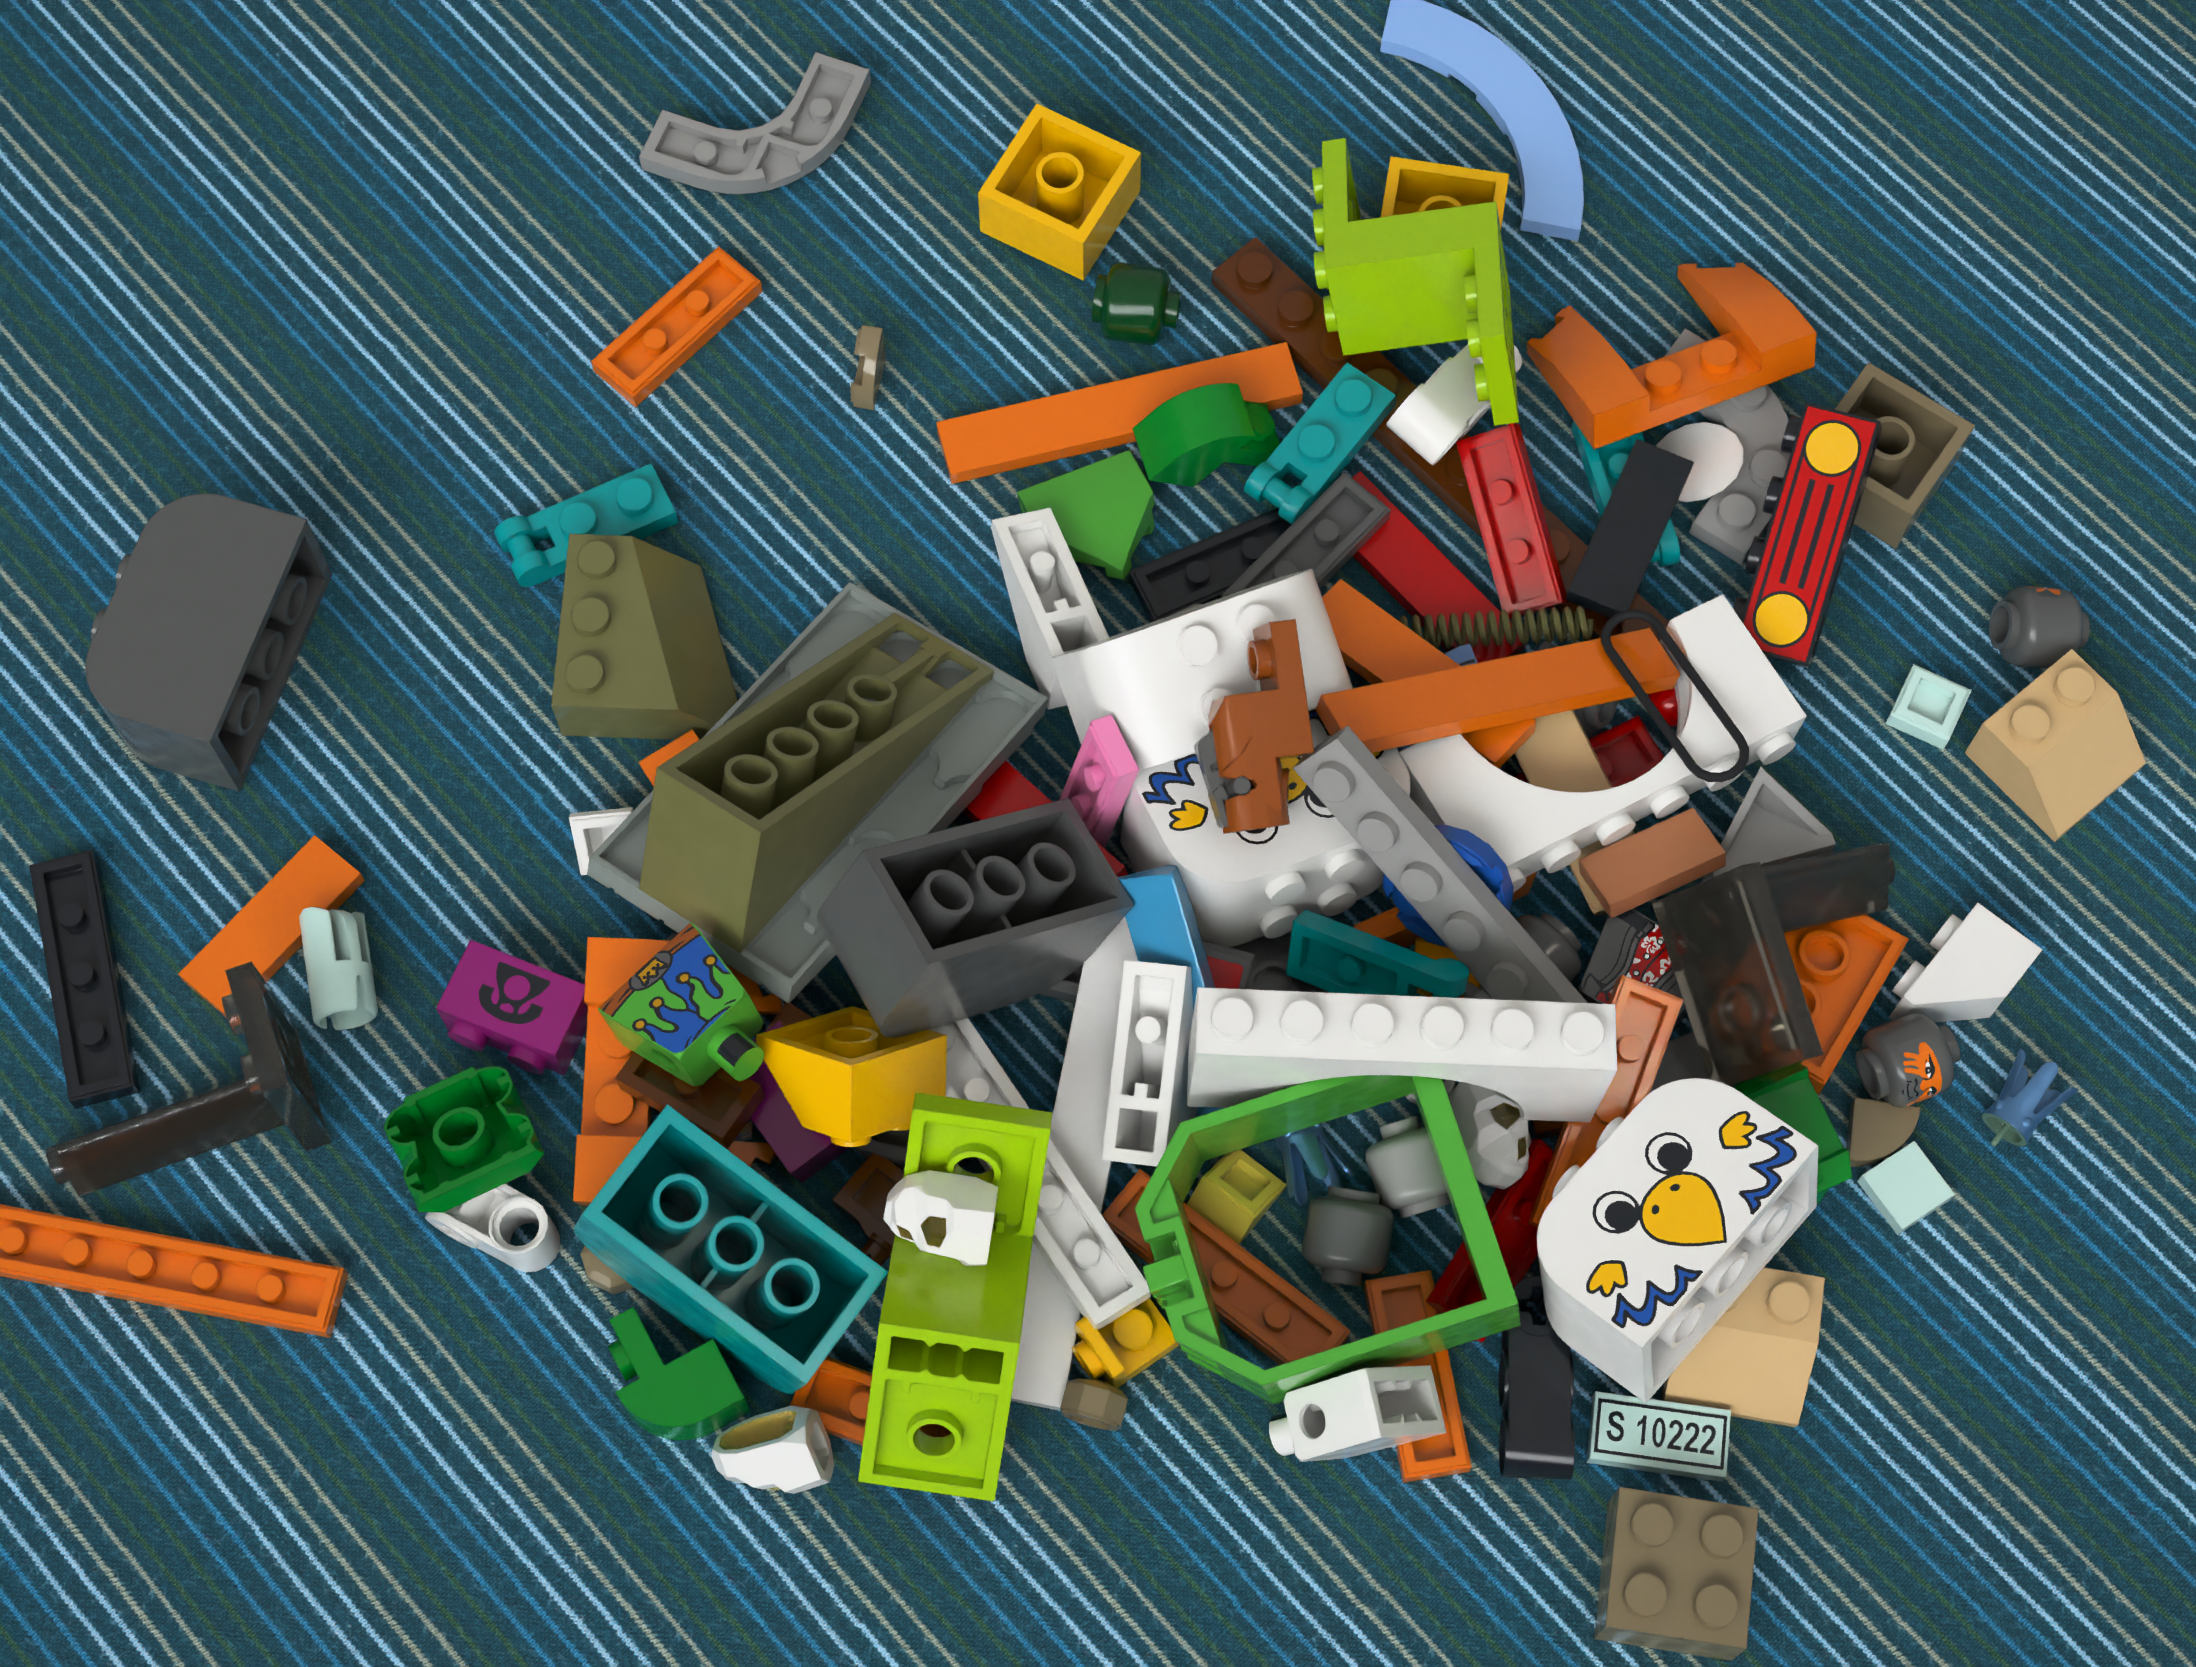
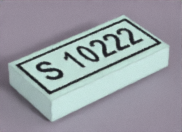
(1659, 1436)

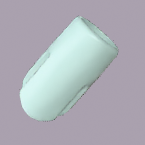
(338, 967)

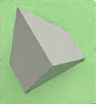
(1772, 828)

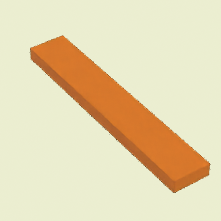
(1103, 413)
(1497, 691)
(170, 1271)

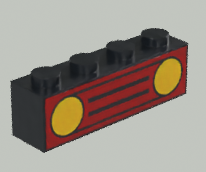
(1807, 532)

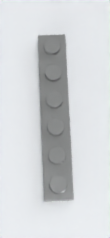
(1430, 872)

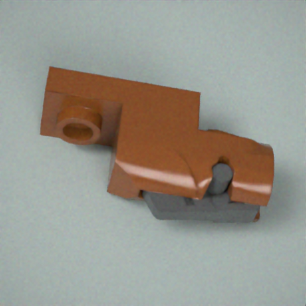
(1255, 732)

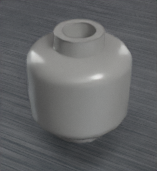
(1406, 1169)

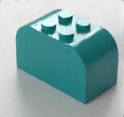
(728, 1253)

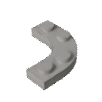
(767, 154)
(1736, 514)

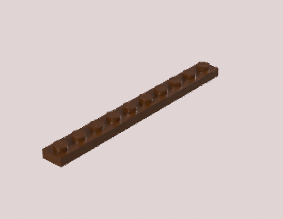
(1295, 314)

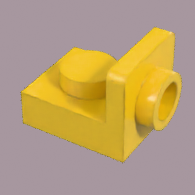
(1123, 1345)

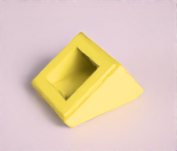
(1236, 1194)

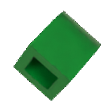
(1201, 431)
(678, 1398)

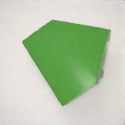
(1098, 510)

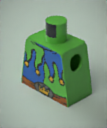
(687, 1013)

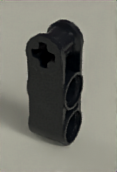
(1535, 1395)

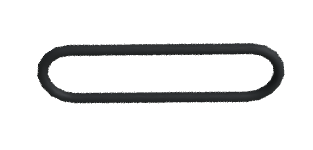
(1696, 680)

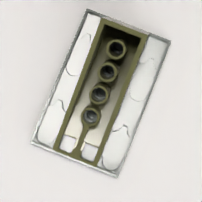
(834, 750)

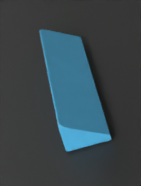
(1166, 927)

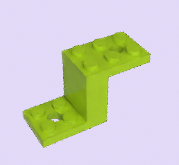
(1415, 279)
(950, 1327)

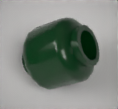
(1135, 304)

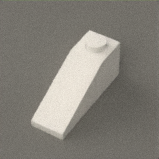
(1045, 595)
(1149, 1063)

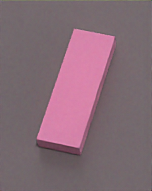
(1101, 778)

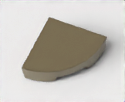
(870, 368)
(1877, 1130)

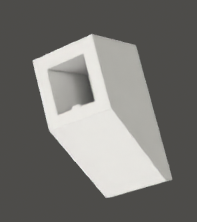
(1970, 973)

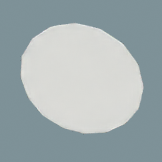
(1715, 456)

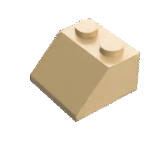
(2059, 745)
(1757, 1352)

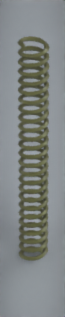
(1504, 627)

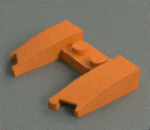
(1758, 345)
(610, 1116)

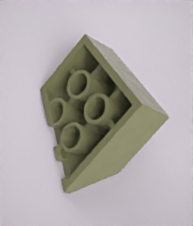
(637, 644)

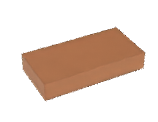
(1652, 862)

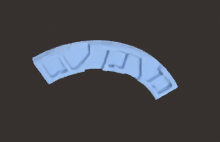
(1511, 96)

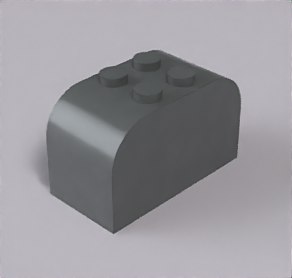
(205, 633)
(972, 916)

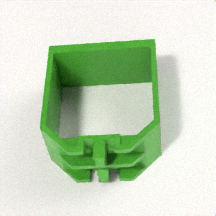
(1179, 1276)

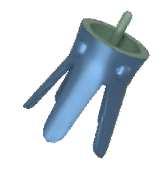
(2024, 1106)
(1312, 1146)

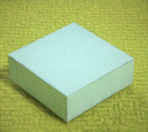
(1928, 706)
(1905, 1187)

